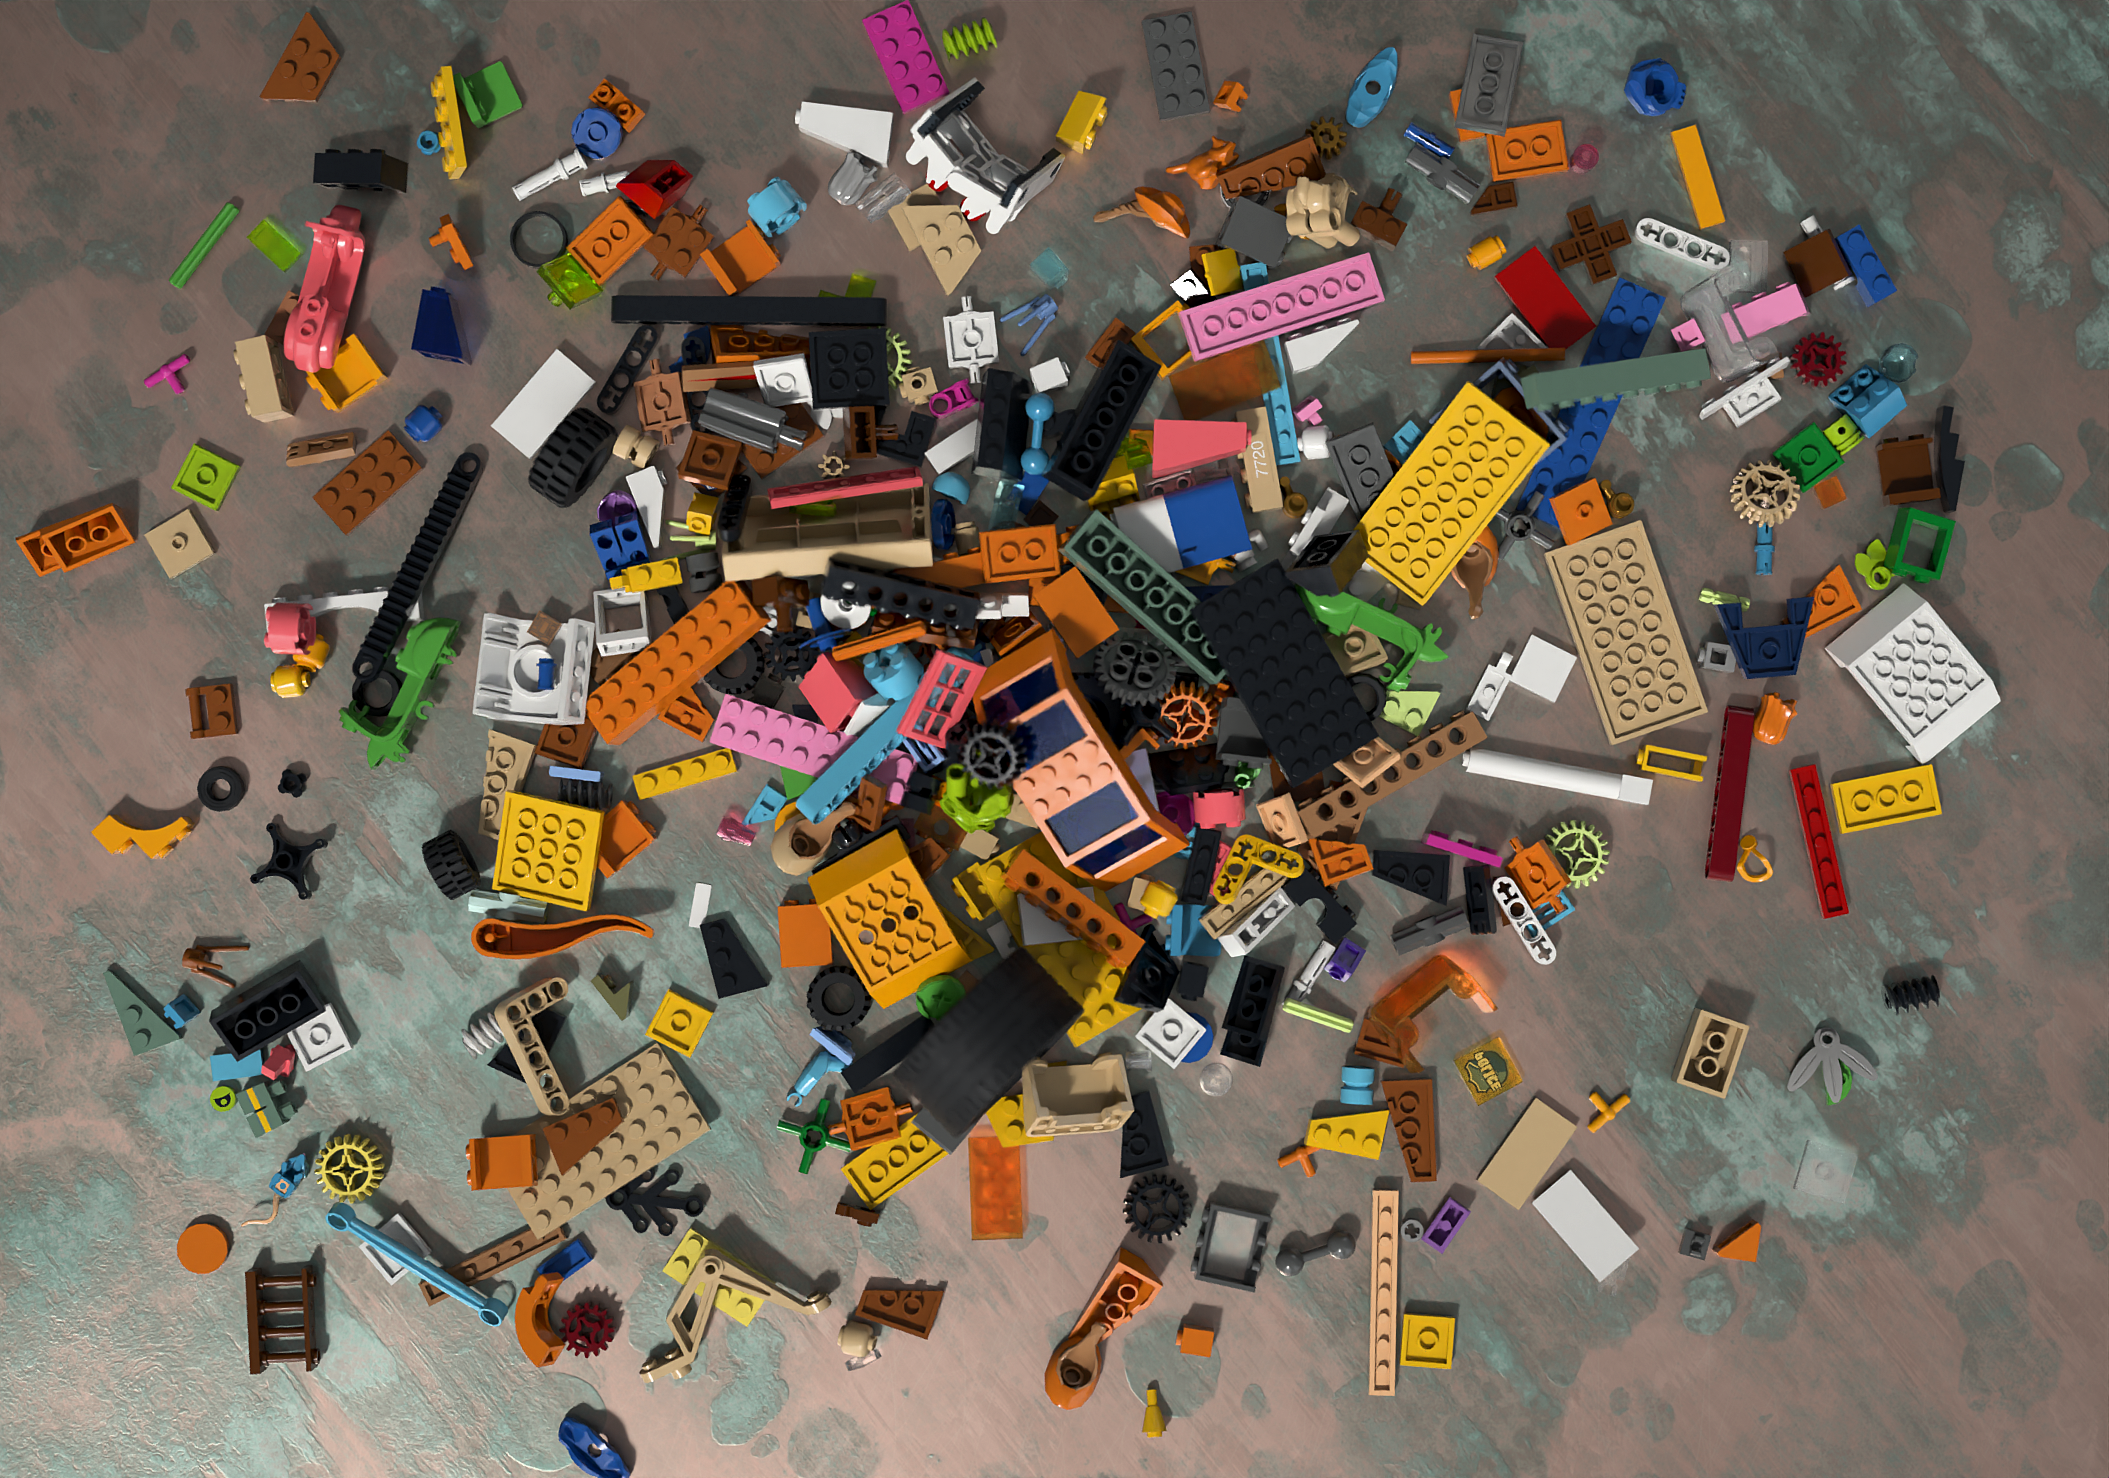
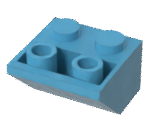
(1868, 400)

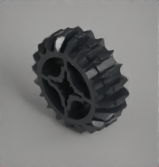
(1001, 773)
(1146, 1201)

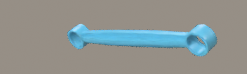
(343, 1218)

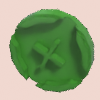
(938, 995)

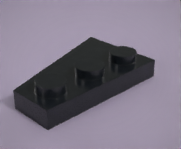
(1415, 872)
(729, 962)
(548, 1026)
(1142, 1139)

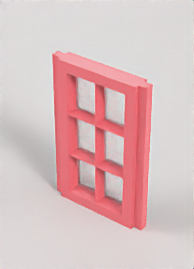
(941, 698)

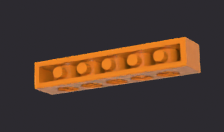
(1127, 941)

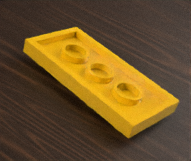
(448, 116)
(1886, 798)
(892, 1164)

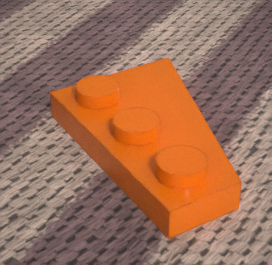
(1831, 602)

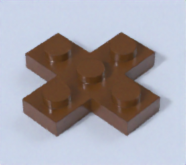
(1591, 244)

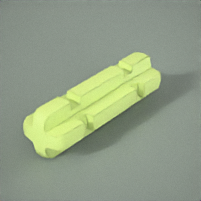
(1718, 597)

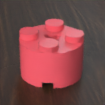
(290, 628)
(1219, 807)

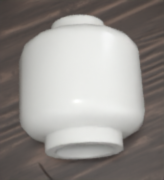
(1313, 441)

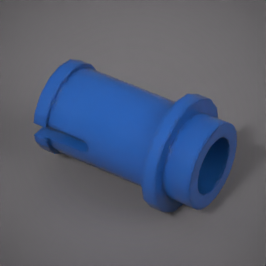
(546, 673)

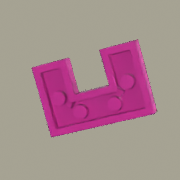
(1463, 848)

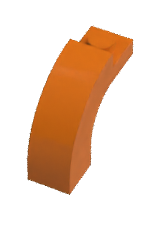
(532, 1321)

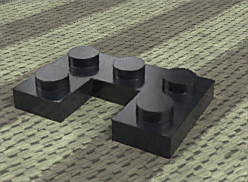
(913, 444)

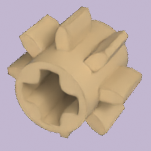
(829, 461)

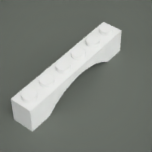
(355, 598)

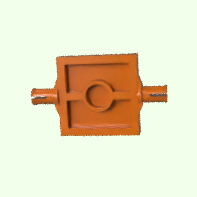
(1537, 874)
(870, 1118)

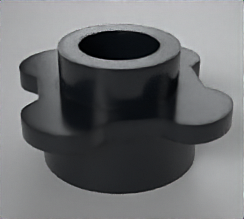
(296, 789)

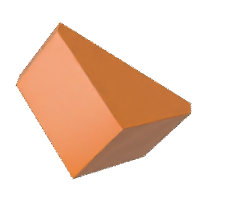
(1741, 1244)

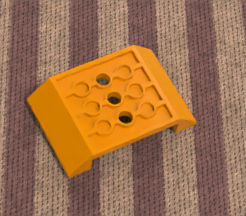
(879, 885)

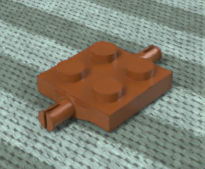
(679, 242)

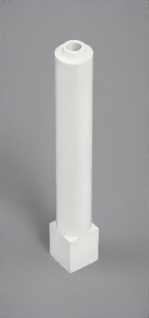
(1558, 775)

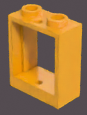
(1143, 347)

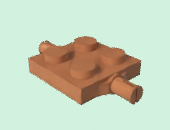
(661, 402)

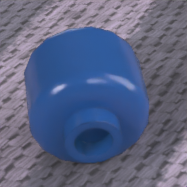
(423, 423)

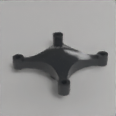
(288, 861)

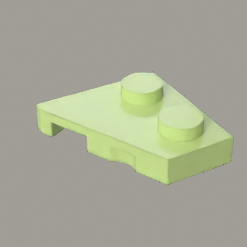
(1409, 709)

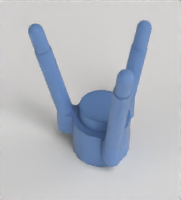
(1042, 308)

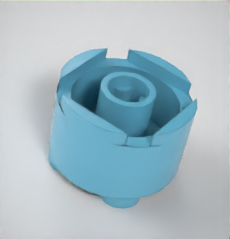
(776, 207)
(893, 671)

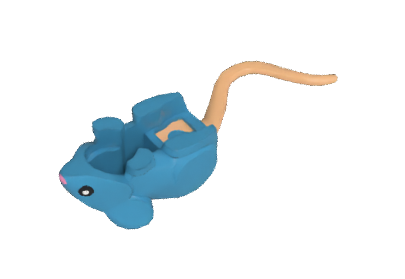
(285, 1183)

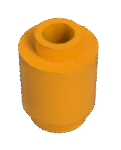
(1486, 252)

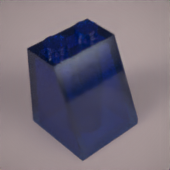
(440, 328)

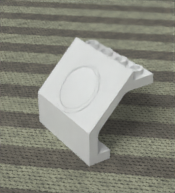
(509, 672)

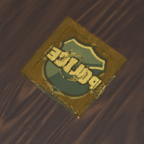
(1488, 1071)

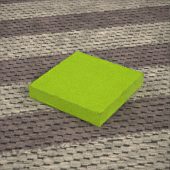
(205, 477)

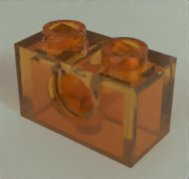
(926, 828)

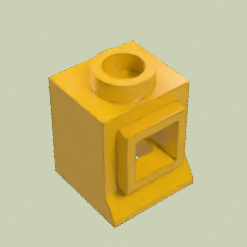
(701, 513)

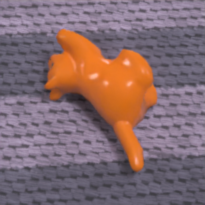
(1205, 166)

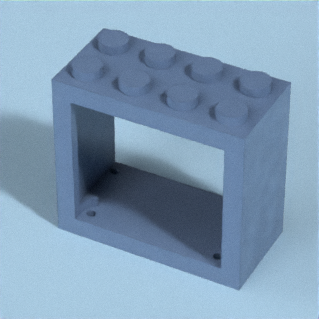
(1508, 369)

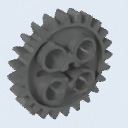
(1153, 675)

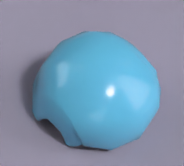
(952, 486)

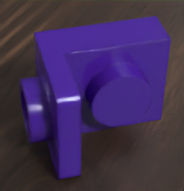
(1344, 960)

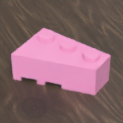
(1772, 309)

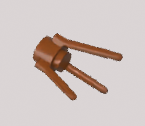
(197, 961)

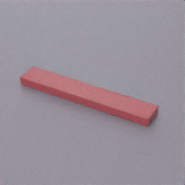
(844, 487)

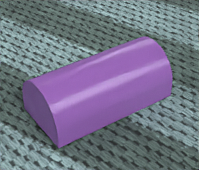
(1446, 1225)

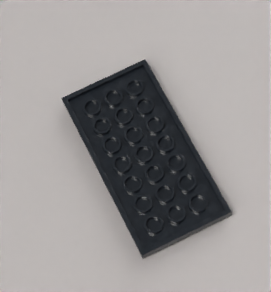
(1284, 673)

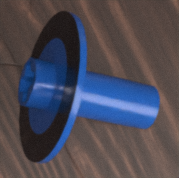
(825, 636)

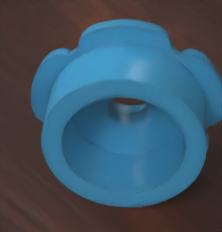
(422, 141)

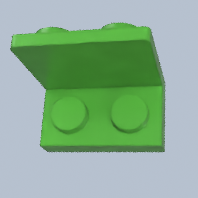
(487, 94)

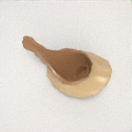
(802, 845)

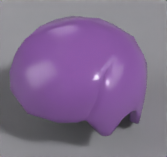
(616, 504)

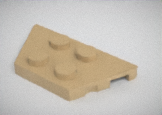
(944, 240)

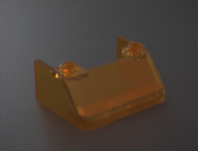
(1395, 1011)

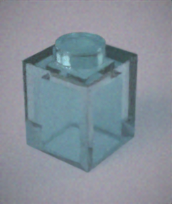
(1050, 269)

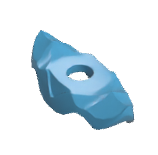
(1364, 106)

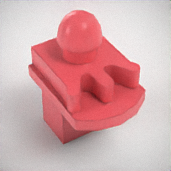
(279, 1062)

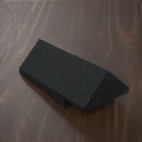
(1251, 1010)

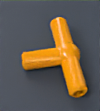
(1607, 1112)

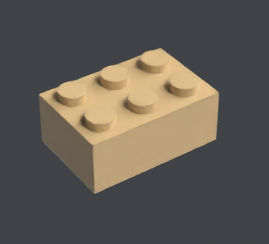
(263, 379)
(1710, 1053)

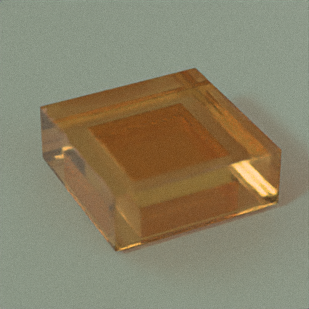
(1829, 492)

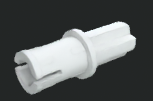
(601, 183)

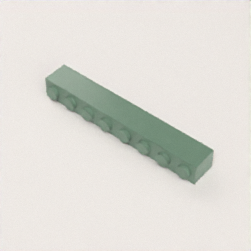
(1615, 379)

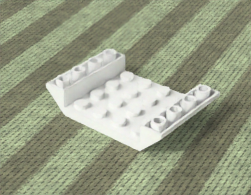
(1915, 672)

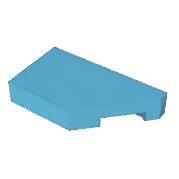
(766, 806)

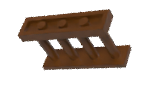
(259, 1333)

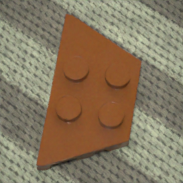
(303, 66)

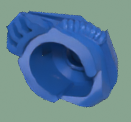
(1654, 87)

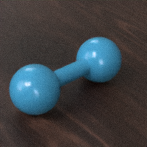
(1038, 408)

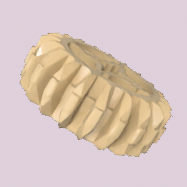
(1779, 482)

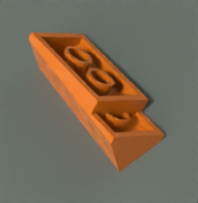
(76, 540)

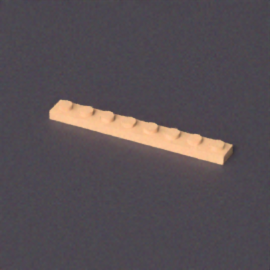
(1383, 1292)

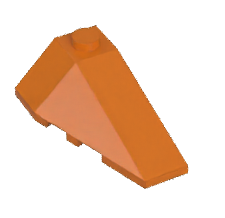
(734, 344)
(1120, 1294)

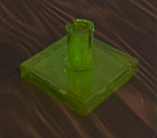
(568, 282)

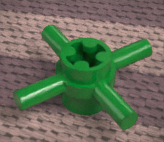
(819, 1126)

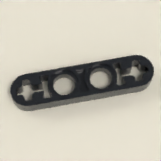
(687, 354)
(624, 367)
(737, 509)

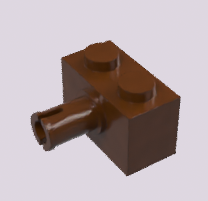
(1379, 223)
(862, 433)
(783, 595)

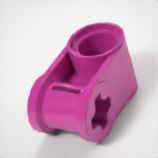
(954, 399)

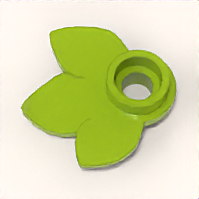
(1872, 563)

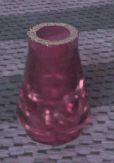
(734, 831)

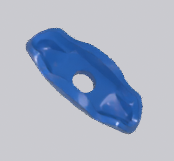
(578, 1437)

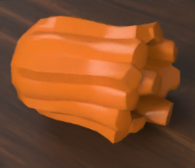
(1773, 718)

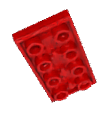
(1544, 300)

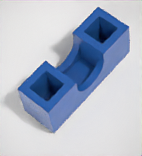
(1871, 275)

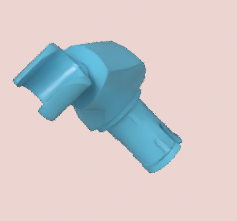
(814, 1072)

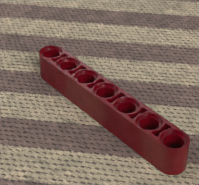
(1729, 793)

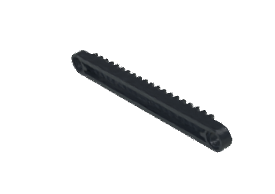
(417, 567)

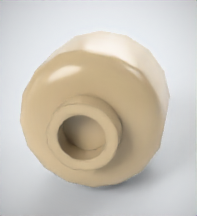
(857, 1339)

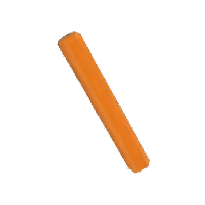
(879, 641)

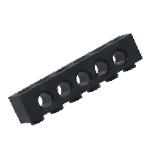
(865, 577)

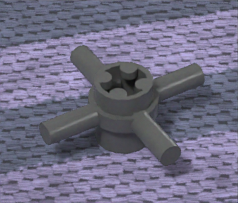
(1520, 535)

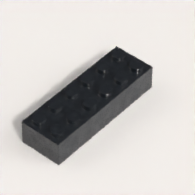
(1101, 420)

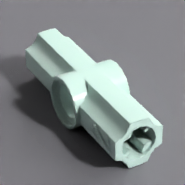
(508, 906)

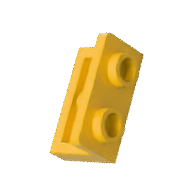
(972, 889)

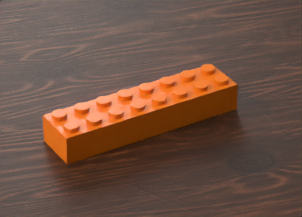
(675, 662)

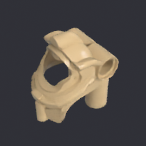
(1326, 213)

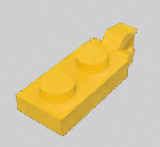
(648, 576)

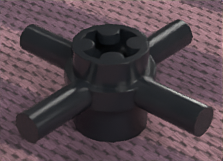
(1141, 719)

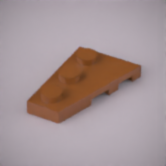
(901, 1310)

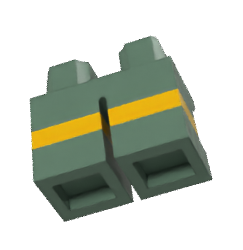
(274, 1113)

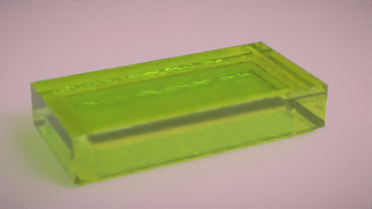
(274, 246)

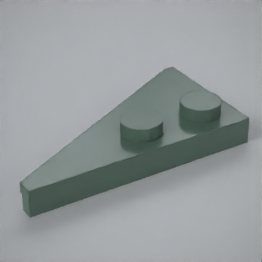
(141, 1024)

